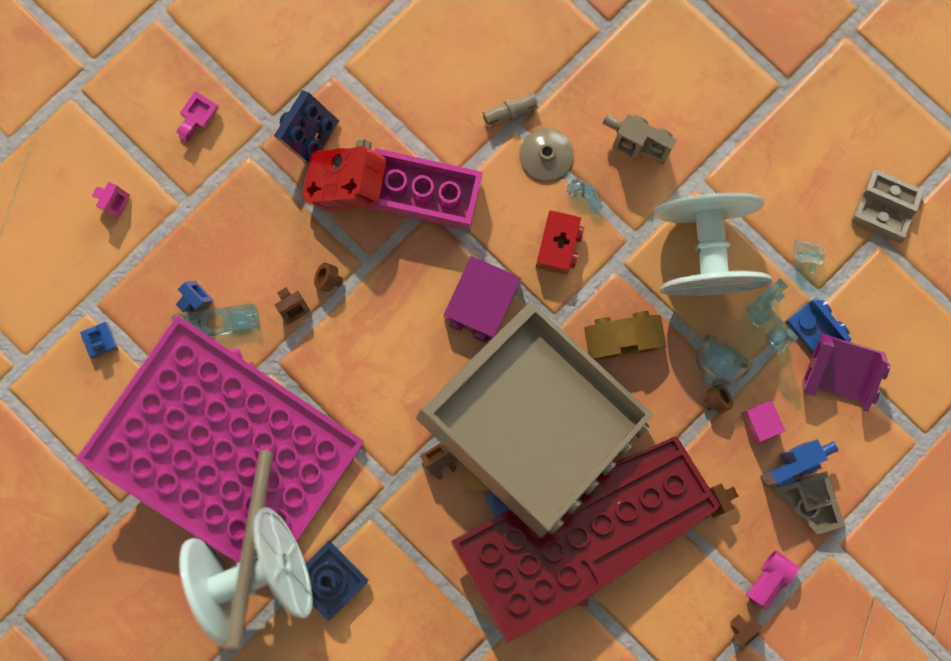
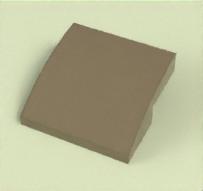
(887, 205)

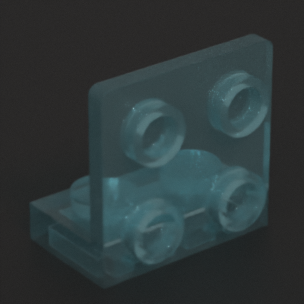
(761, 314)

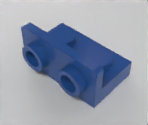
(816, 319)

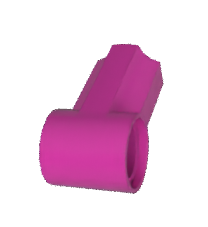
(776, 574)

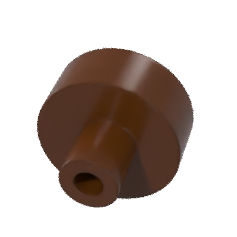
(327, 277)
(718, 399)

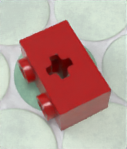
(559, 226)

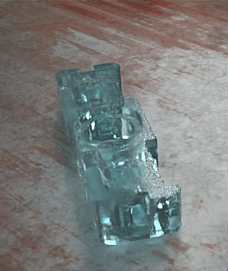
(234, 318)

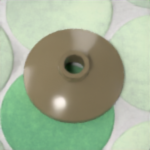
(541, 166)

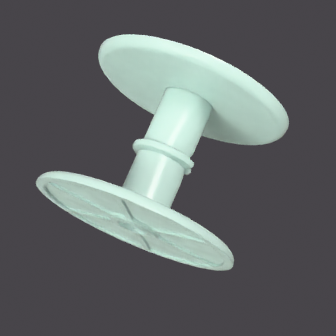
(709, 215)
(212, 586)

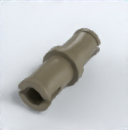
(510, 110)

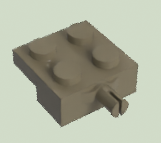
(637, 136)

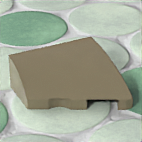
(814, 502)

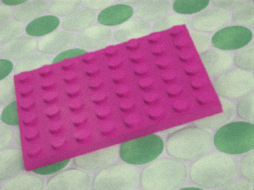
(193, 434)

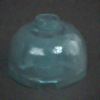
(721, 362)

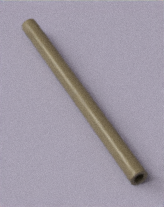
(248, 554)

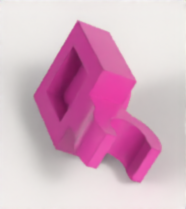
(198, 113)

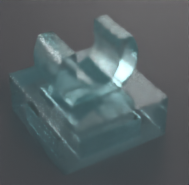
(808, 253)

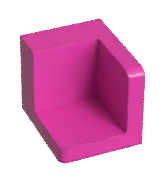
(763, 422)

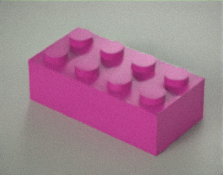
(428, 190)

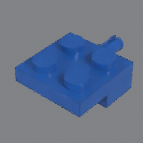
(799, 460)

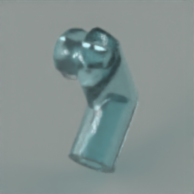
(587, 191)

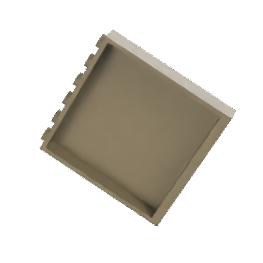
(535, 419)

